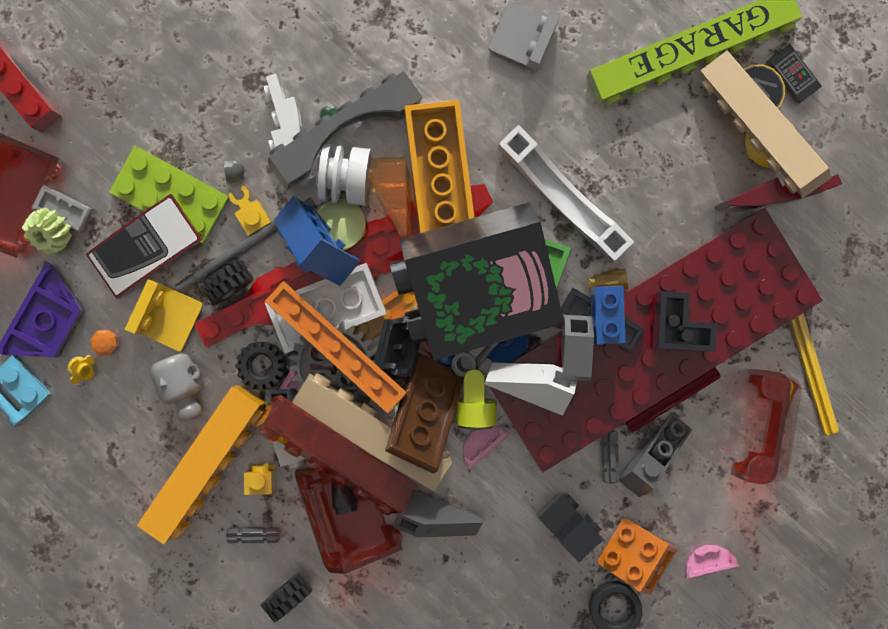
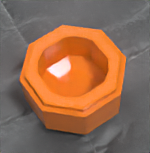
(104, 342)

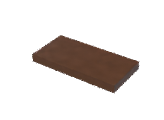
(425, 414)

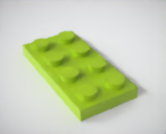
(149, 179)

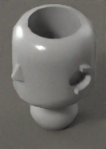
(177, 383)

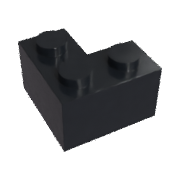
(673, 327)
(573, 530)

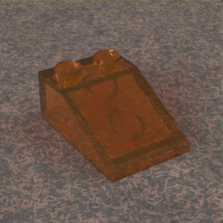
(392, 185)

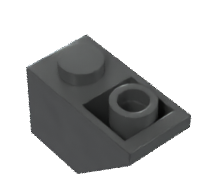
(577, 347)

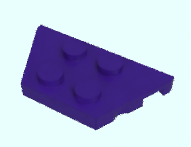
(43, 318)

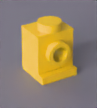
(260, 479)

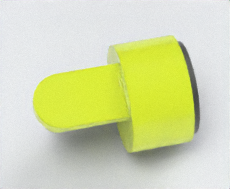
(474, 409)

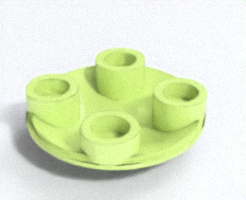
(345, 220)

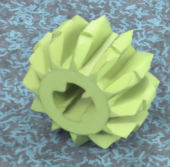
(47, 231)

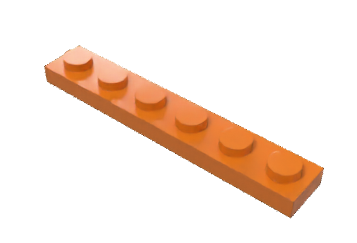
(336, 347)

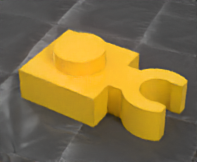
(251, 214)

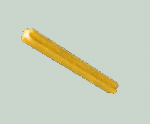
(814, 375)

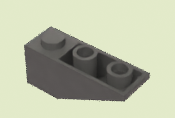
(655, 456)
(435, 518)

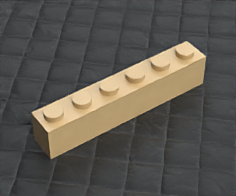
(765, 124)
(360, 425)

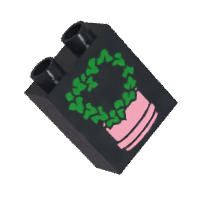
(478, 282)

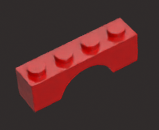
(24, 96)

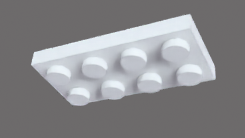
(352, 302)

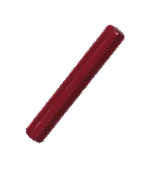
(672, 400)

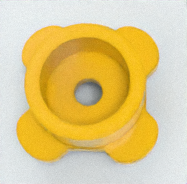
(81, 369)

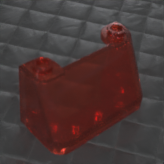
(21, 179)
(774, 460)
(349, 538)

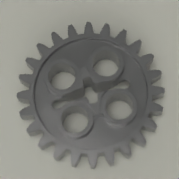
(306, 358)

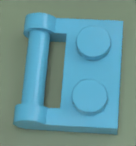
(24, 388)

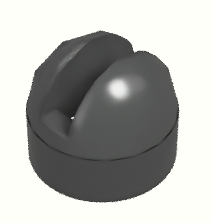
(233, 171)

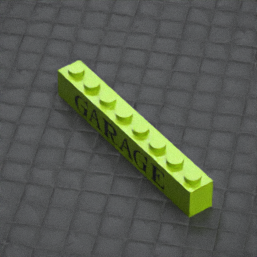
(691, 48)

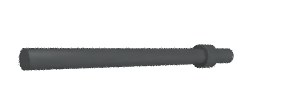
(202, 273)

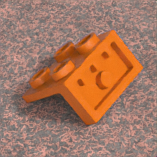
(637, 556)

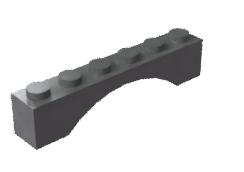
(295, 160)

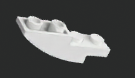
(286, 114)

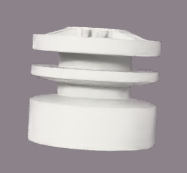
(344, 174)

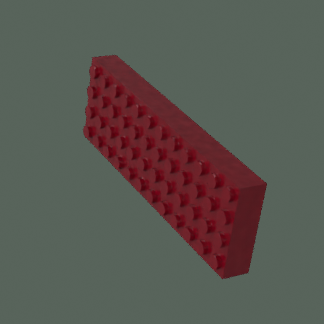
(737, 279)

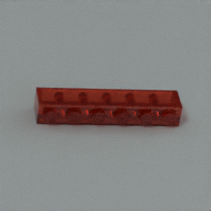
(335, 455)

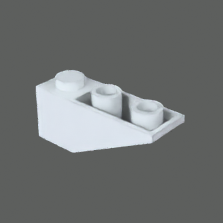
(533, 383)

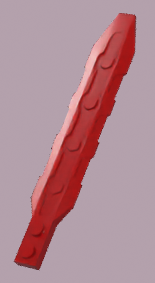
(376, 249)

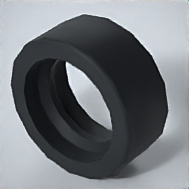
(615, 587)

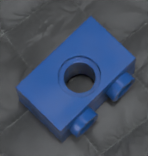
(608, 314)

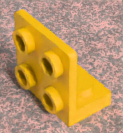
(164, 315)

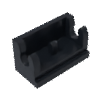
(396, 350)

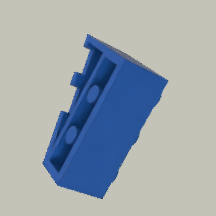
(312, 244)

